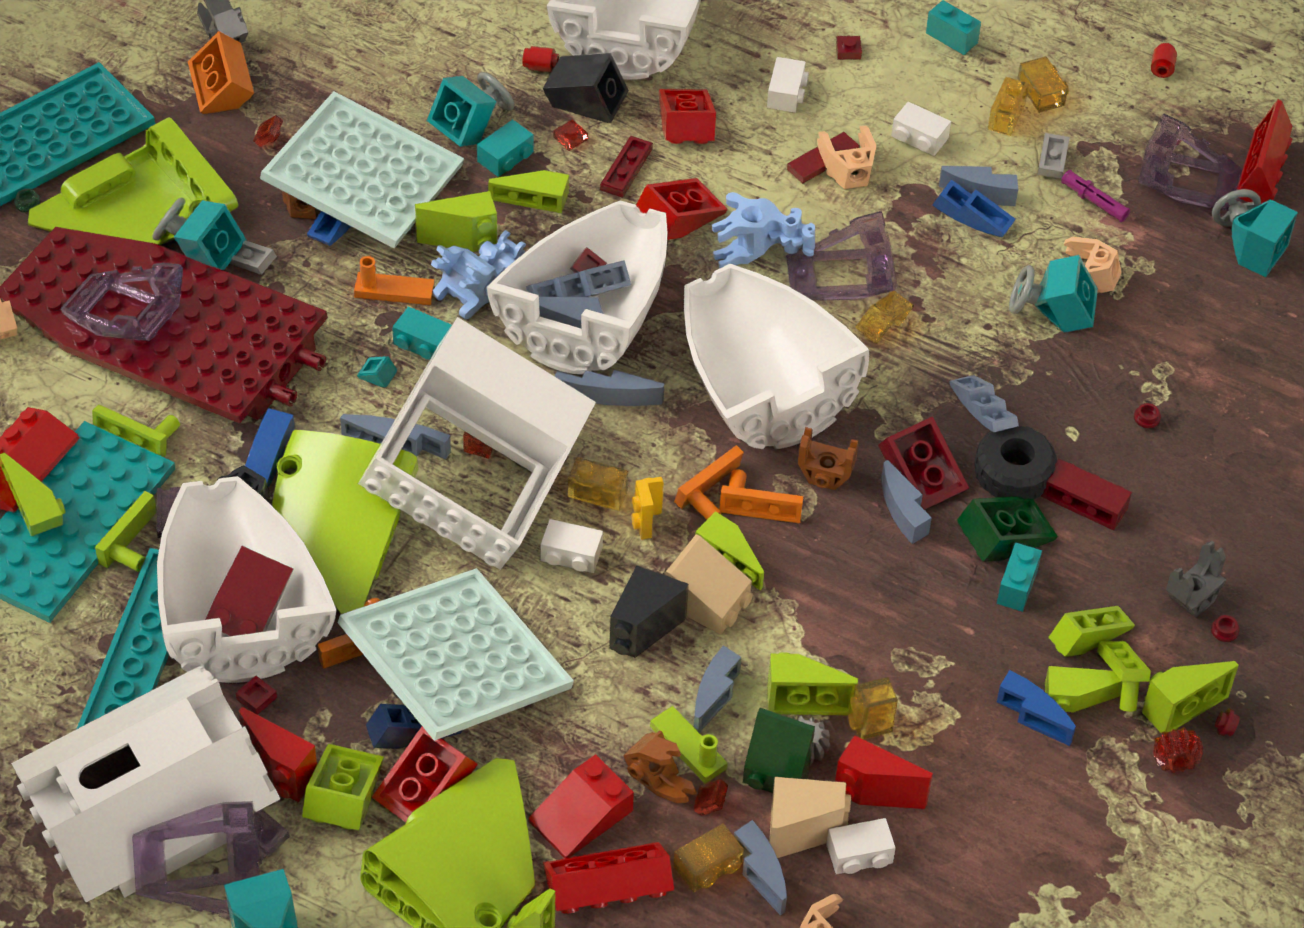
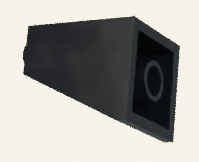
(587, 86)
(646, 611)

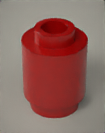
(540, 59)
(1164, 60)

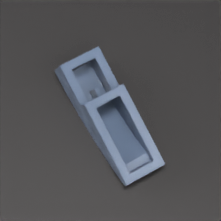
(999, 188)
(904, 504)
(716, 686)
(762, 866)

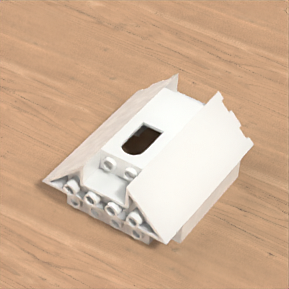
(188, 759)

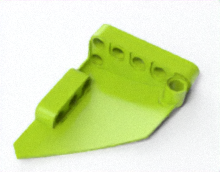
(136, 190)
(333, 514)
(458, 855)

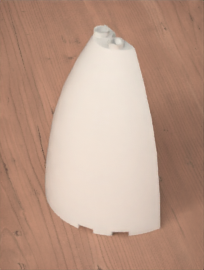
(637, 33)
(614, 235)
(770, 356)
(193, 559)

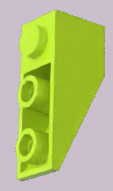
(731, 543)

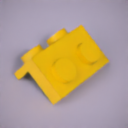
(646, 504)

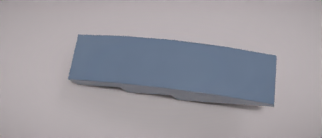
(584, 283)
(617, 390)
(983, 404)
(376, 428)

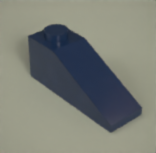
(393, 727)

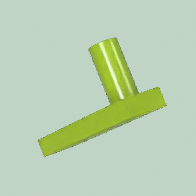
(135, 432)
(115, 542)
(1128, 668)
(696, 750)

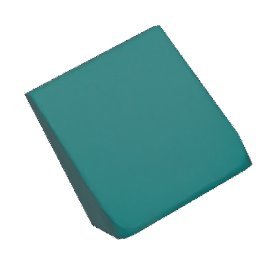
(378, 371)

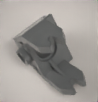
(223, 18)
(1201, 584)

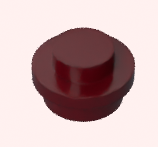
(1147, 415)
(1225, 628)
(1227, 722)

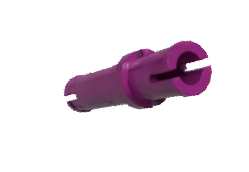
(1087, 190)

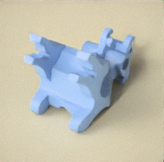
(758, 227)
(469, 275)

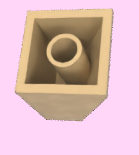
(715, 585)
(805, 812)

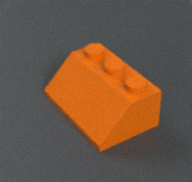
(220, 75)

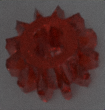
(1178, 750)

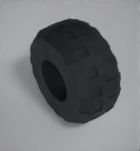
(1015, 445)

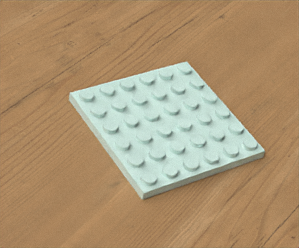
(362, 169)
(455, 653)

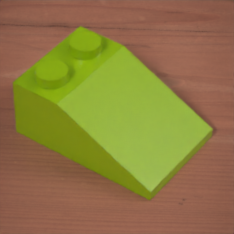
(457, 221)
(807, 687)
(1186, 693)
(342, 787)

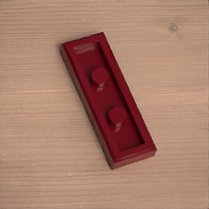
(811, 163)
(626, 166)

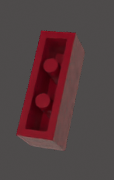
(1087, 494)

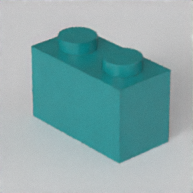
(953, 27)
(505, 148)
(419, 332)
(1019, 577)

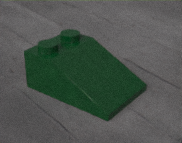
(1000, 522)
(777, 749)

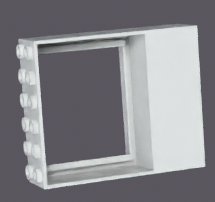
(501, 404)

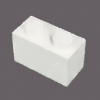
(786, 84)
(921, 128)
(571, 546)
(860, 846)

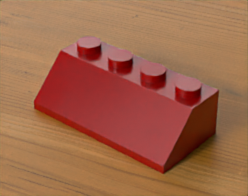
(1267, 154)
(37, 444)
(609, 877)

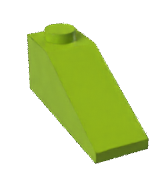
(535, 190)
(33, 498)
(1082, 630)
(1080, 687)
(537, 913)

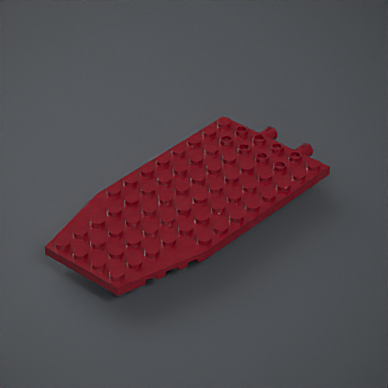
(221, 350)

